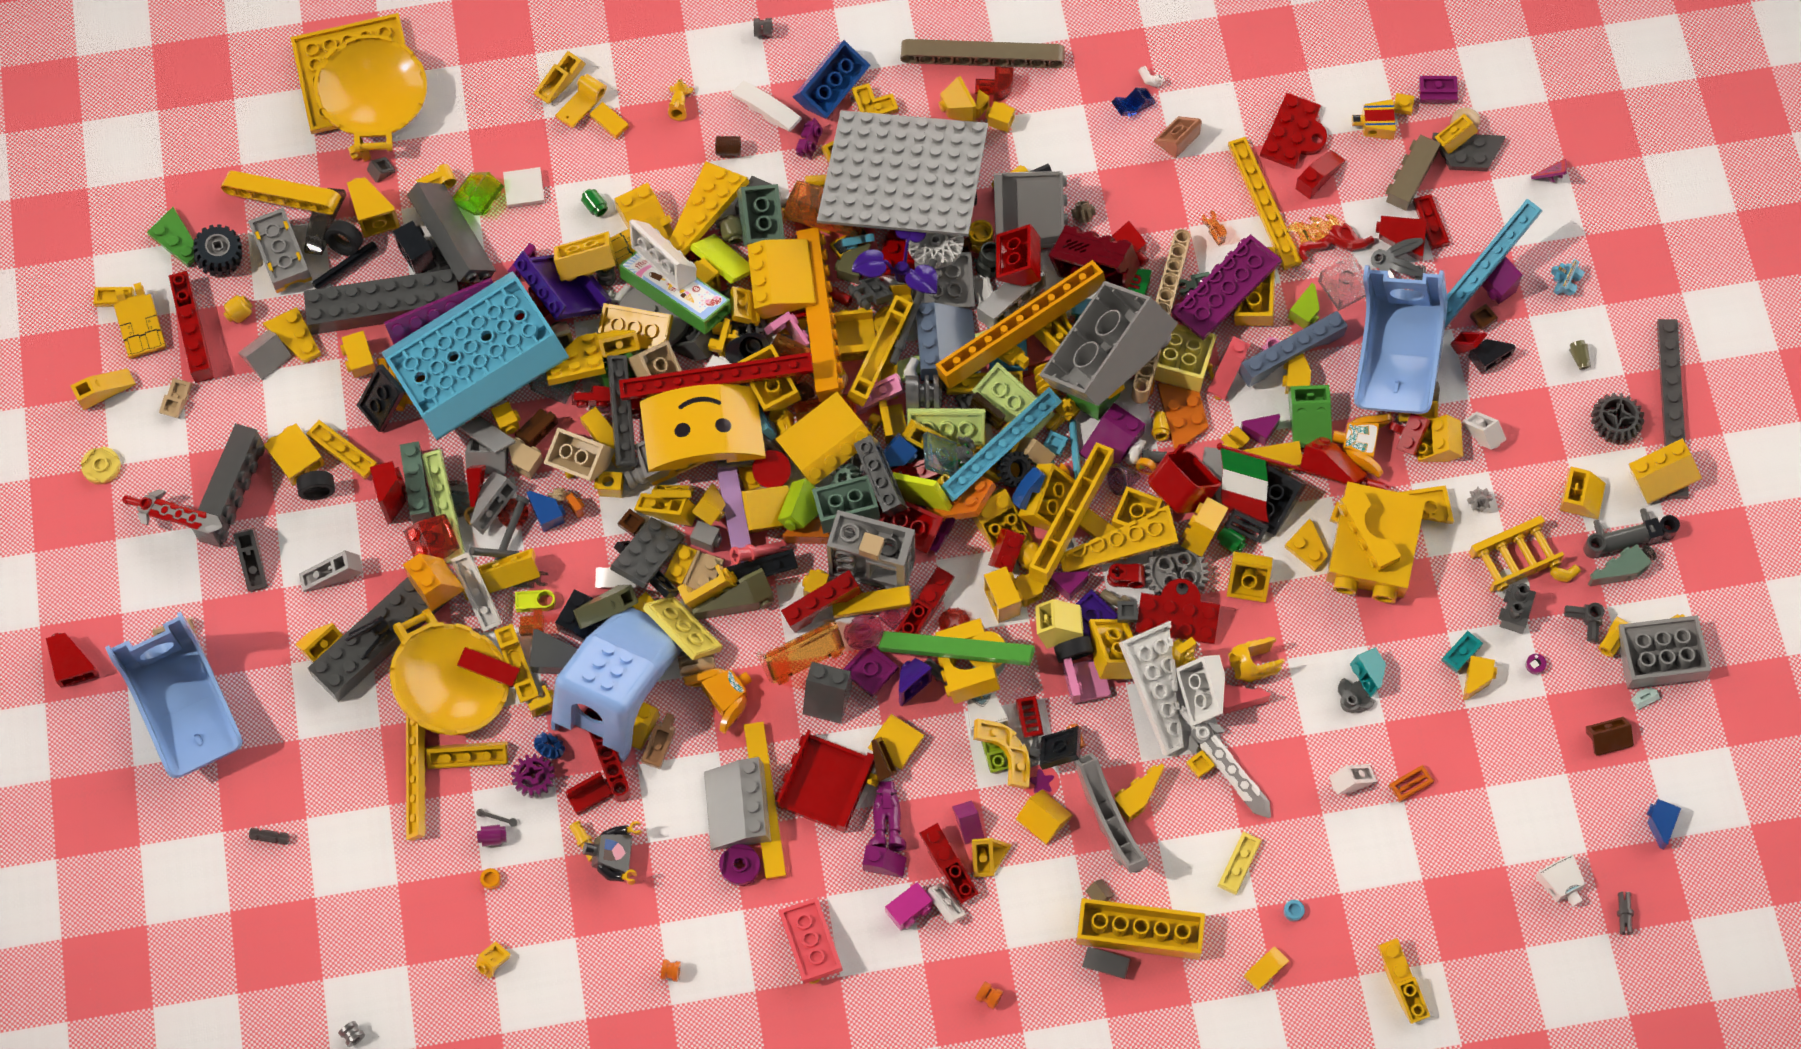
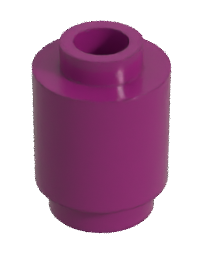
(492, 835)

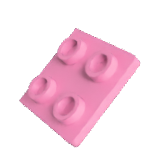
(789, 322)
(1084, 681)

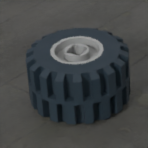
(217, 250)

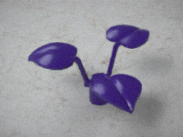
(872, 265)

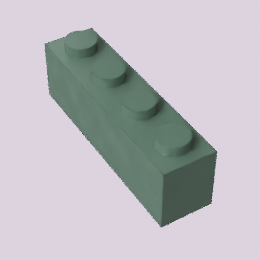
(415, 481)

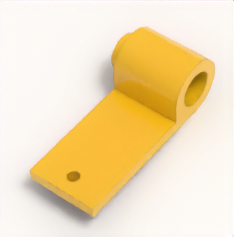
(588, 95)

